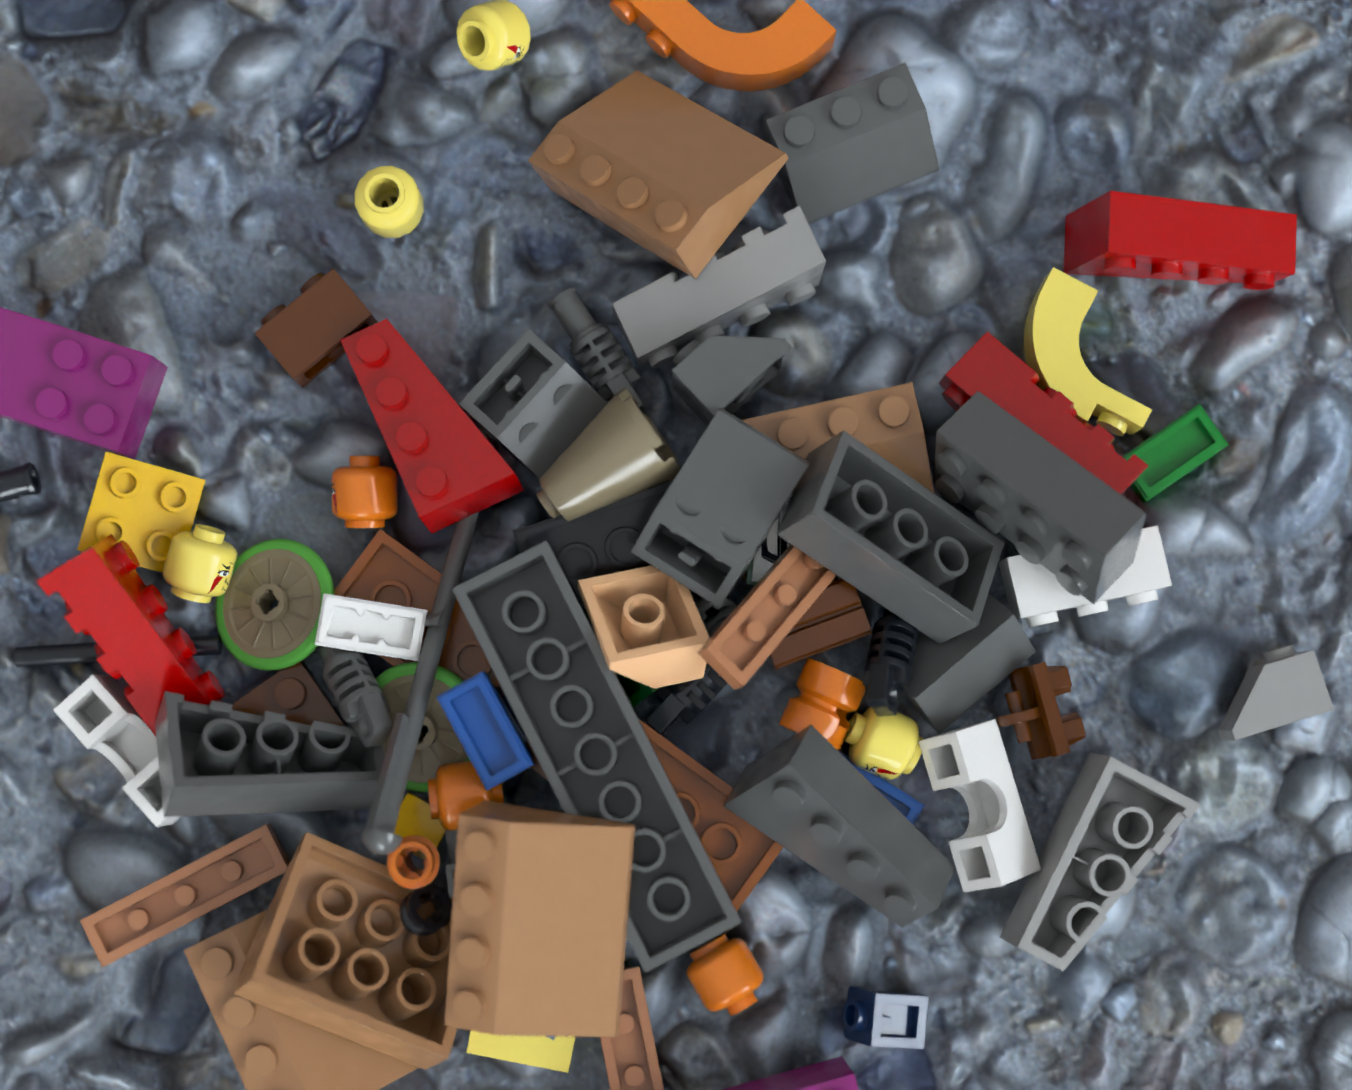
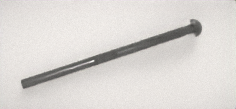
(398, 760)

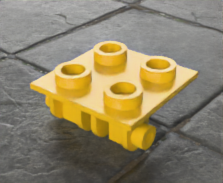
(141, 507)

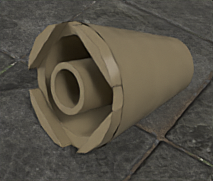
(608, 461)

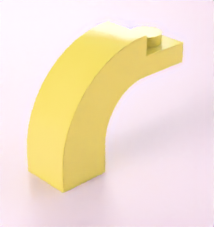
(1055, 355)

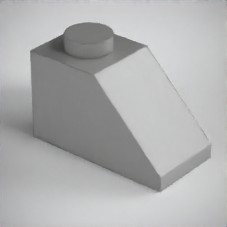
(1277, 694)

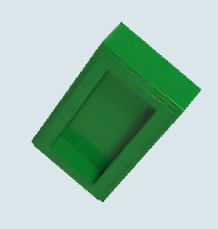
(1175, 451)

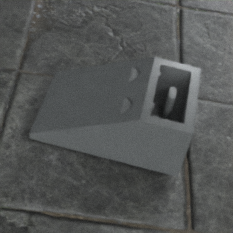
(532, 403)
(720, 507)

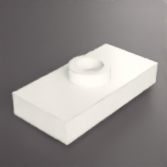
(371, 627)

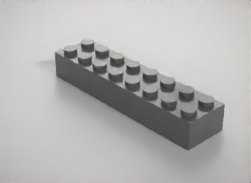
(595, 747)

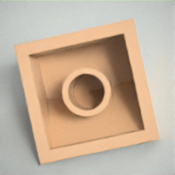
(646, 626)

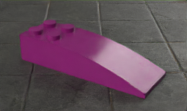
(76, 384)

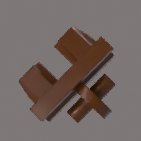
(1036, 711)

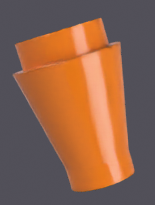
(401, 865)

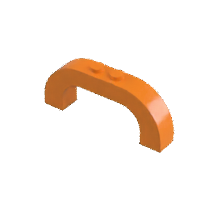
(729, 58)

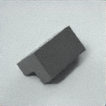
(965, 668)

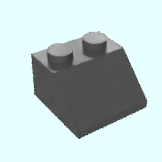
(726, 371)

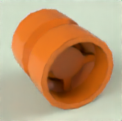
(823, 702)

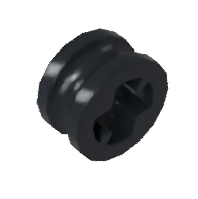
(440, 917)

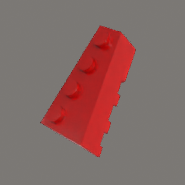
(1179, 241)
(1011, 385)
(433, 442)
(130, 628)

